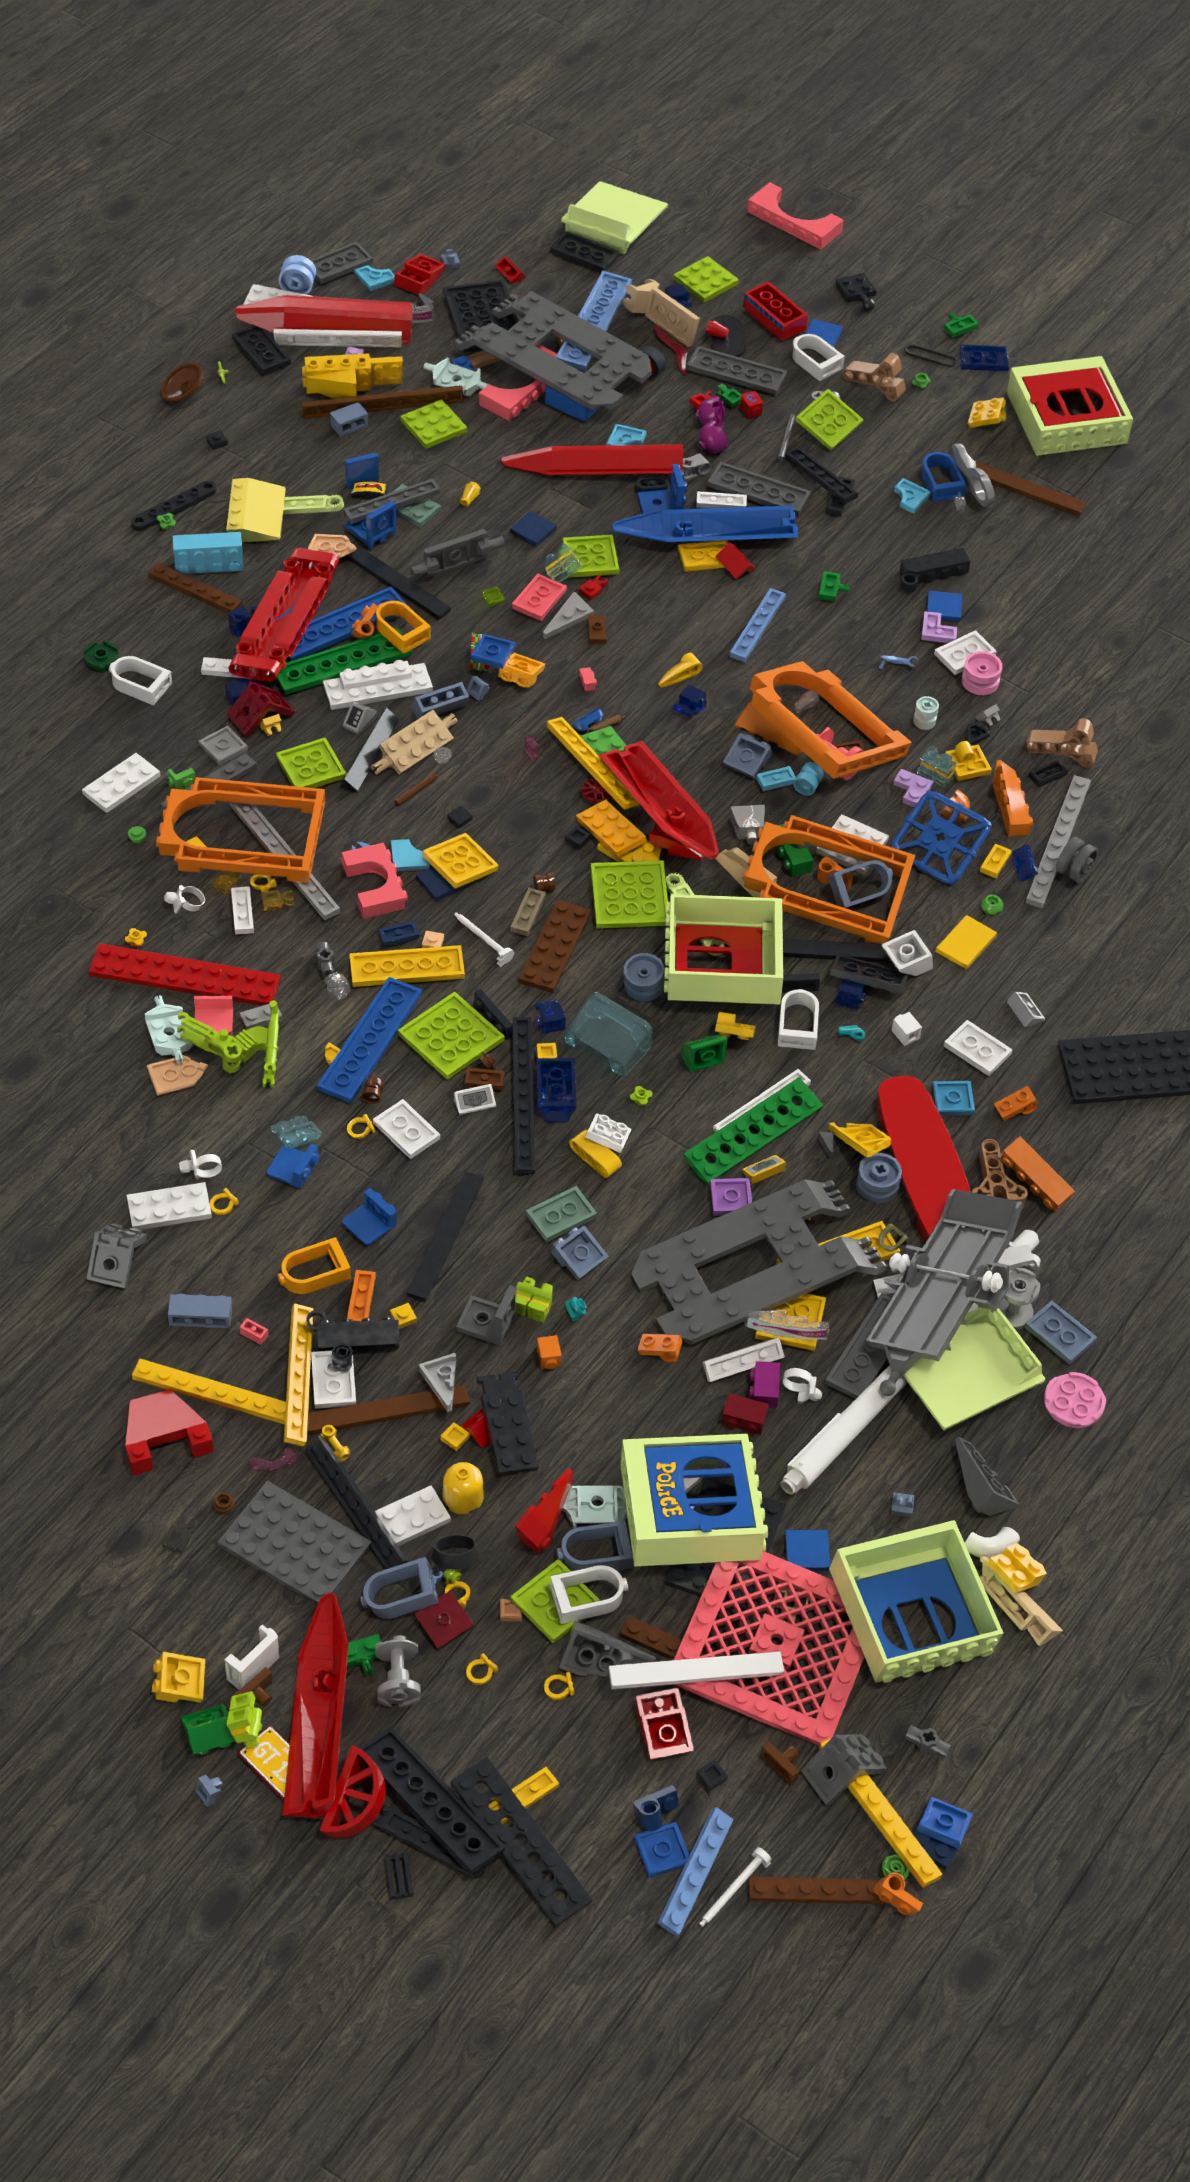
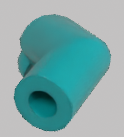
(853, 1031)

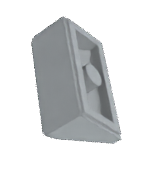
(1025, 1009)

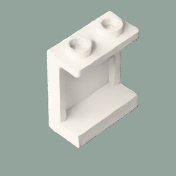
(262, 1656)

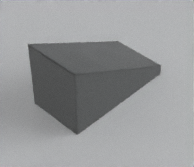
(423, 300)
(826, 1141)

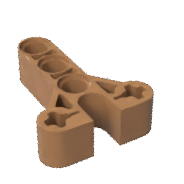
(879, 375)
(1074, 742)
(995, 1180)

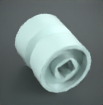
(926, 713)

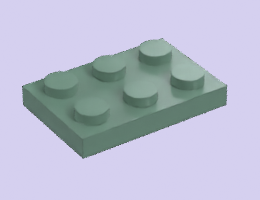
(418, 512)
(561, 1214)

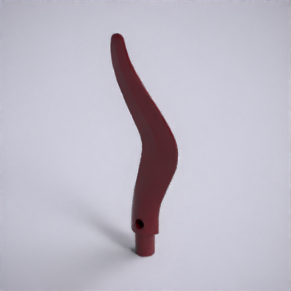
(680, 350)

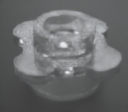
(960, 502)

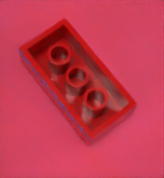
(775, 311)

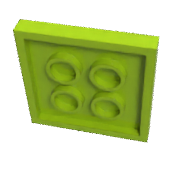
(705, 279)
(829, 419)
(433, 424)
(595, 554)
(311, 764)
(538, 1604)

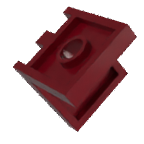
(259, 701)

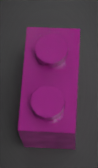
(766, 1383)

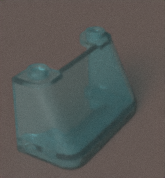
(611, 1032)

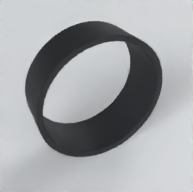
(455, 1561)

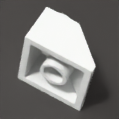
(909, 954)

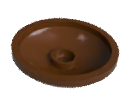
(182, 382)

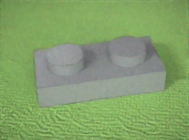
(257, 1017)

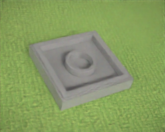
(223, 745)

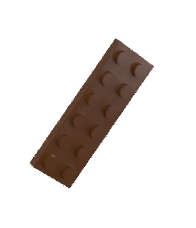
(554, 946)

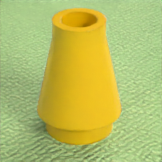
(470, 492)

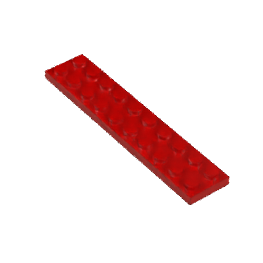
(184, 974)

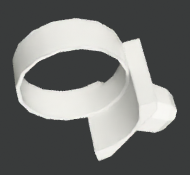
(178, 901)
(187, 1166)
(806, 1391)

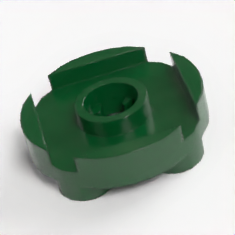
(102, 663)

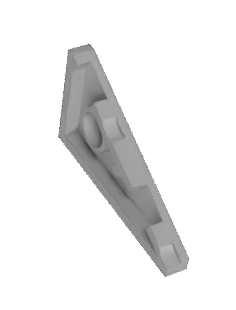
(571, 613)
(441, 1378)

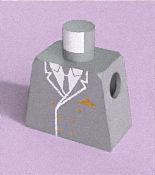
(747, 821)

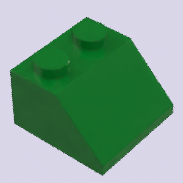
(704, 1052)
(207, 1729)

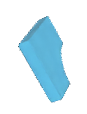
(374, 278)
(626, 436)
(911, 495)
(407, 857)

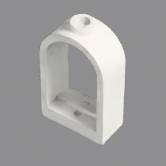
(834, 361)
(130, 663)
(798, 1038)
(568, 1613)

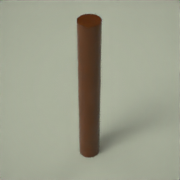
(415, 789)

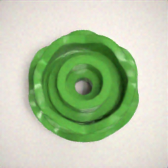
(992, 905)
(895, 1862)

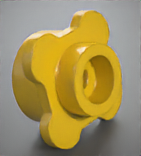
(135, 937)

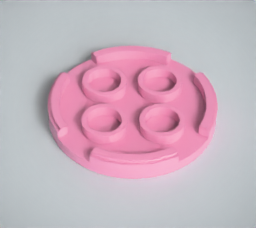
(1074, 1400)

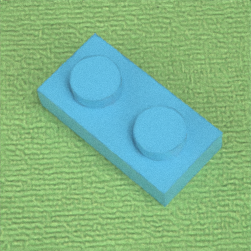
(776, 778)

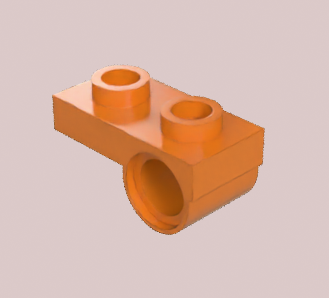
(365, 622)
(828, 867)
(1018, 1102)
(663, 1345)
(897, 1896)

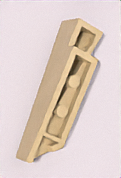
(736, 862)
(1019, 1606)

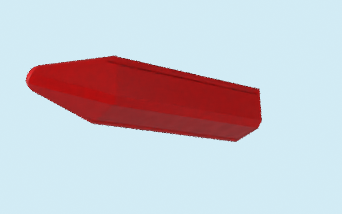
(328, 314)
(598, 459)
(663, 797)
(317, 1714)

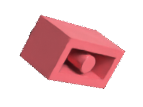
(587, 679)
(254, 1331)

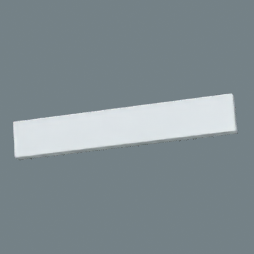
(762, 1097)

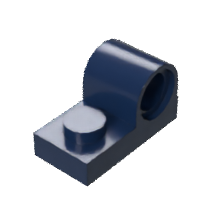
(649, 1808)

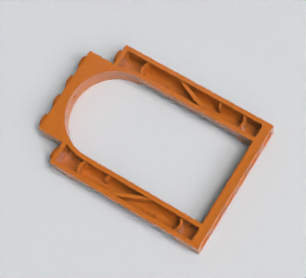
(767, 702)
(207, 792)
(803, 831)

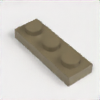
(528, 911)

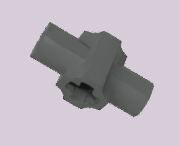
(325, 959)
(921, 1737)

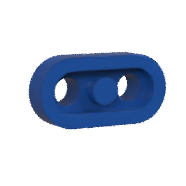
(591, 717)

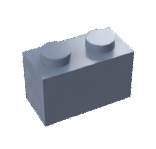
(349, 419)

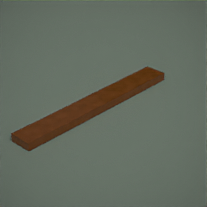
(1033, 490)
(383, 1410)

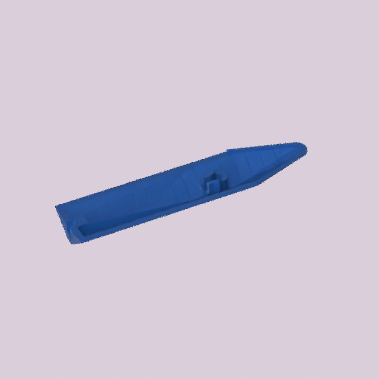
(711, 524)

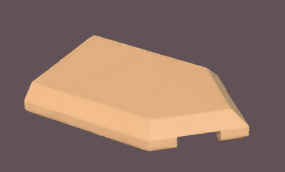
(333, 544)
(171, 1076)

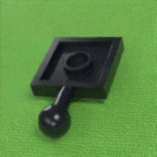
(856, 288)

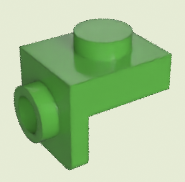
(181, 780)

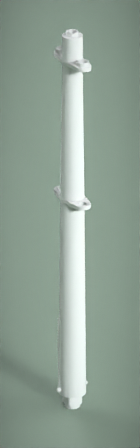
(846, 1426)

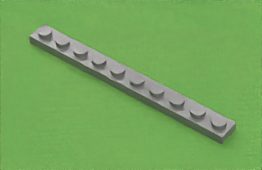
(1058, 840)
(275, 844)

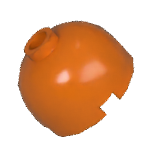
(947, 811)

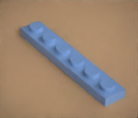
(757, 625)
(695, 1871)

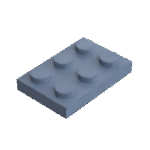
(1060, 1332)

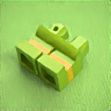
(532, 1300)
(244, 1719)

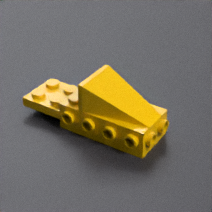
(346, 374)

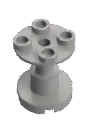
(1018, 1299)
(398, 1686)

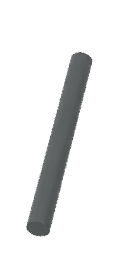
(786, 438)

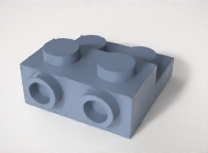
(747, 755)
(579, 1252)

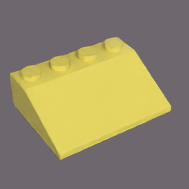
(256, 510)

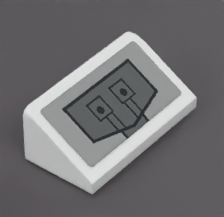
(474, 1099)

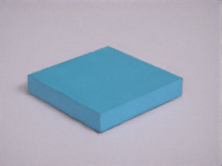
(953, 1098)

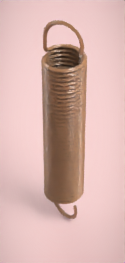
(606, 723)

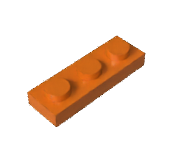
(361, 1295)

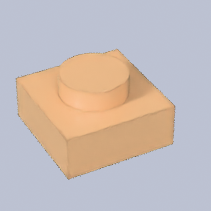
(432, 939)

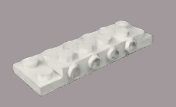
(377, 684)

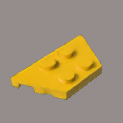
(644, 852)
(862, 1137)

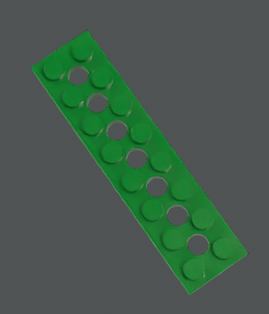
(332, 657)
(752, 1142)

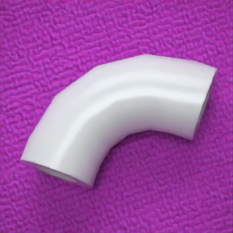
(991, 1546)

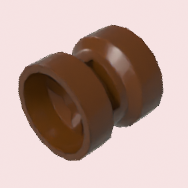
(544, 882)
(372, 1090)

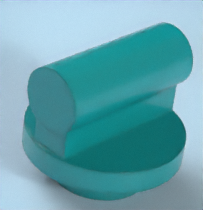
(575, 1308)

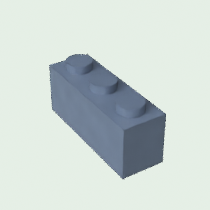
(440, 700)
(200, 1311)

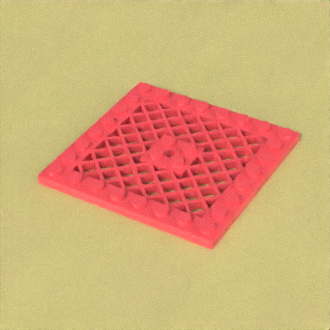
(761, 1706)

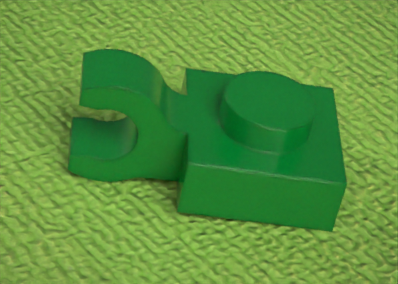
(730, 397)

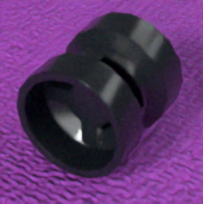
(342, 1357)

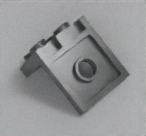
(117, 1245)
(498, 1317)
(848, 1758)

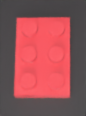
(539, 597)

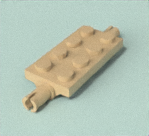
(414, 742)

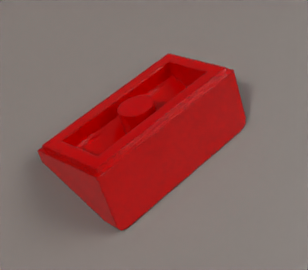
(509, 270)

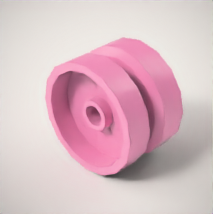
(982, 673)

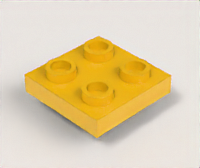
(987, 412)
(969, 761)
(727, 1026)

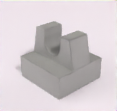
(987, 715)

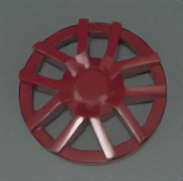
(594, 789)

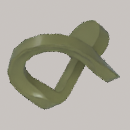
(887, 1229)

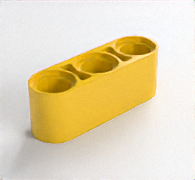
(595, 1155)

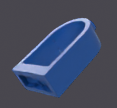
(947, 490)

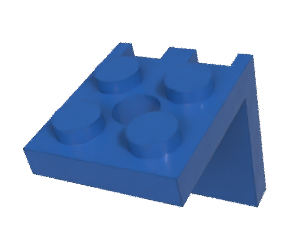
(668, 499)
(375, 526)

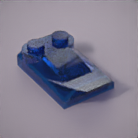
(556, 1088)

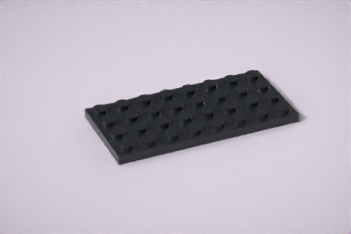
(1127, 1066)

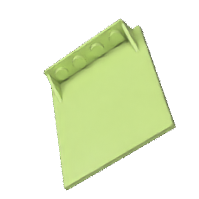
(612, 216)
(980, 1371)

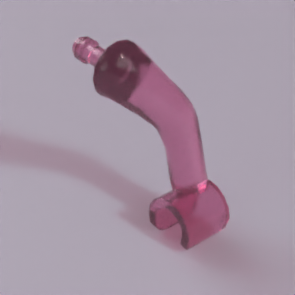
(289, 1457)

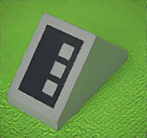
(358, 717)

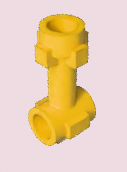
(329, 1434)

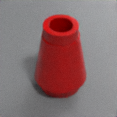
(716, 329)

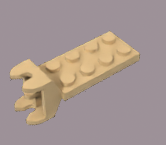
(662, 311)

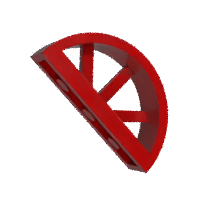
(344, 1790)

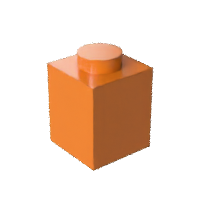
(549, 1352)

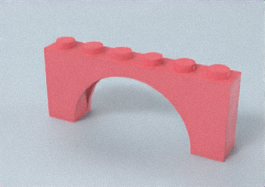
(815, 232)
(510, 402)

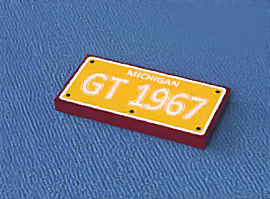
(269, 1759)

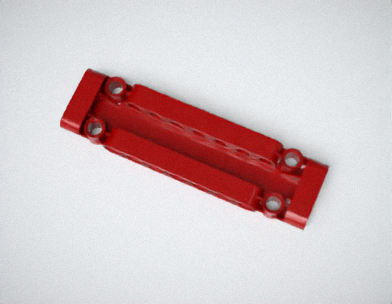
(269, 642)

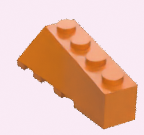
(758, 724)
(1011, 801)
(1037, 1174)

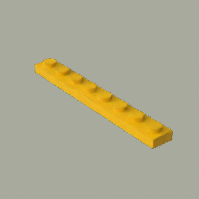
(592, 762)
(298, 1376)
(210, 1391)
(894, 1829)

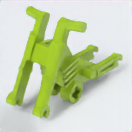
(236, 1048)

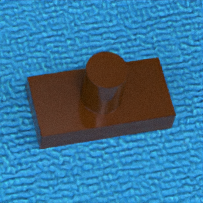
(258, 1685)
(781, 1761)

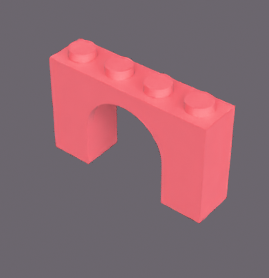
(378, 861)

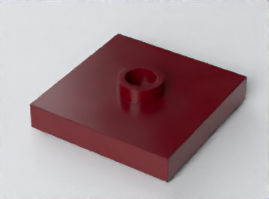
(444, 1620)

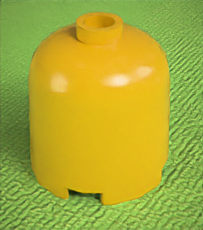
(462, 1488)

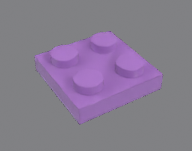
(729, 1194)

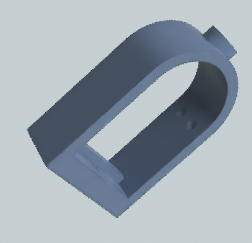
(839, 889)
(615, 1529)
(380, 1579)

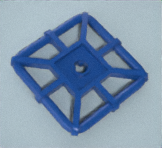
(953, 834)

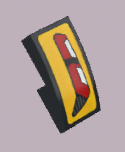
(369, 488)

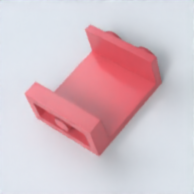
(215, 1012)

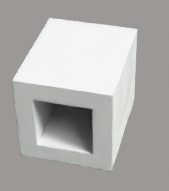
(906, 1028)

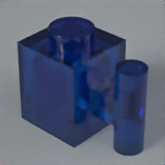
(679, 294)
(239, 619)
(691, 701)
(851, 994)
(550, 1016)

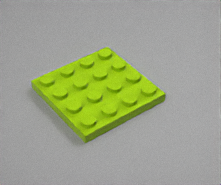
(629, 894)
(451, 1035)

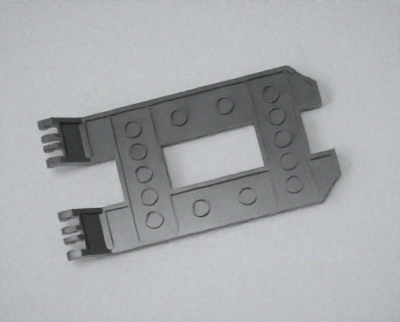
(545, 318)
(775, 1217)

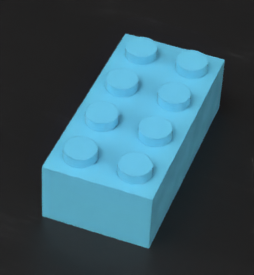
(208, 553)

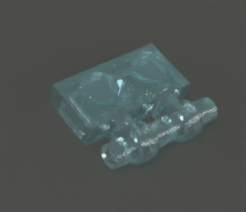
(296, 1131)

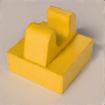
(271, 722)

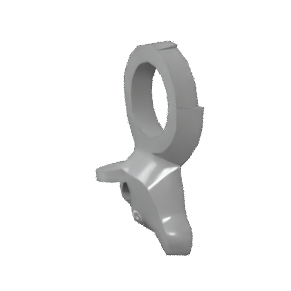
(973, 476)

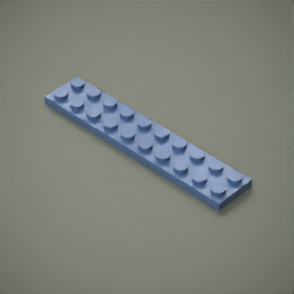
(599, 311)

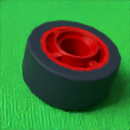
(656, 360)

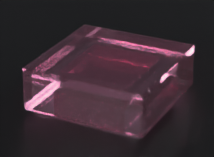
(531, 747)

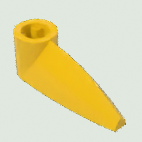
(685, 669)

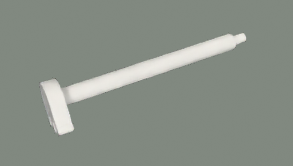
(505, 954)
(760, 1857)

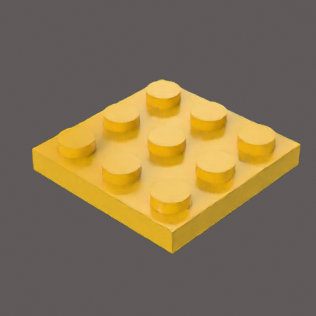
(460, 860)
(805, 1305)

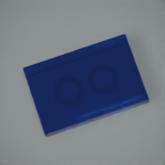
(984, 357)

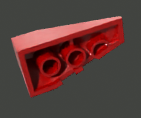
(540, 1522)

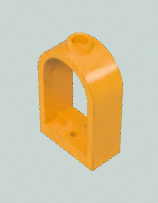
(410, 640)
(328, 1247)

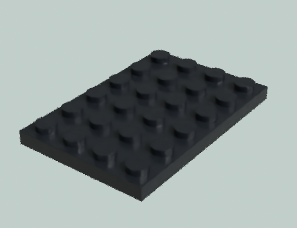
(474, 304)
(694, 1576)

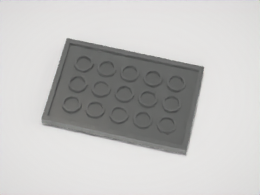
(294, 1543)

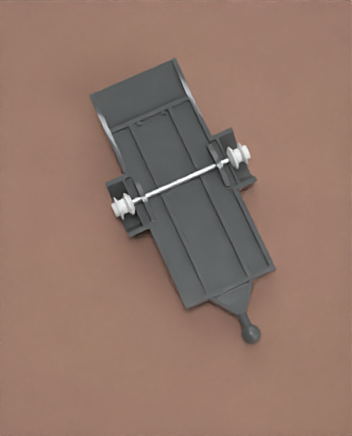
(945, 1280)

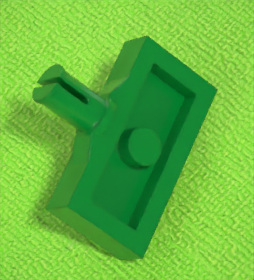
(960, 325)
(831, 586)
(362, 1653)

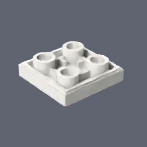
(608, 1132)

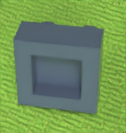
(450, 259)
(477, 688)
(902, 1504)
(208, 1789)

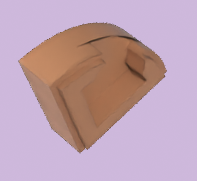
(509, 1611)

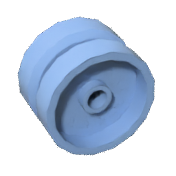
(297, 274)

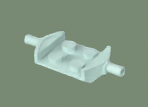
(445, 373)
(162, 1020)
(580, 1509)

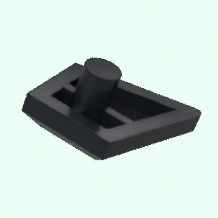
(977, 732)

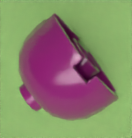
(711, 410)
(712, 438)

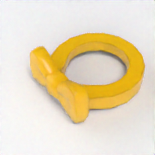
(264, 888)
(364, 1119)
(233, 1201)
(464, 1586)
(483, 1660)
(567, 1679)

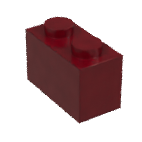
(745, 1414)

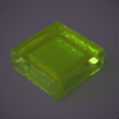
(493, 596)

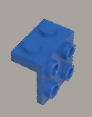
(294, 1165)
(371, 1219)

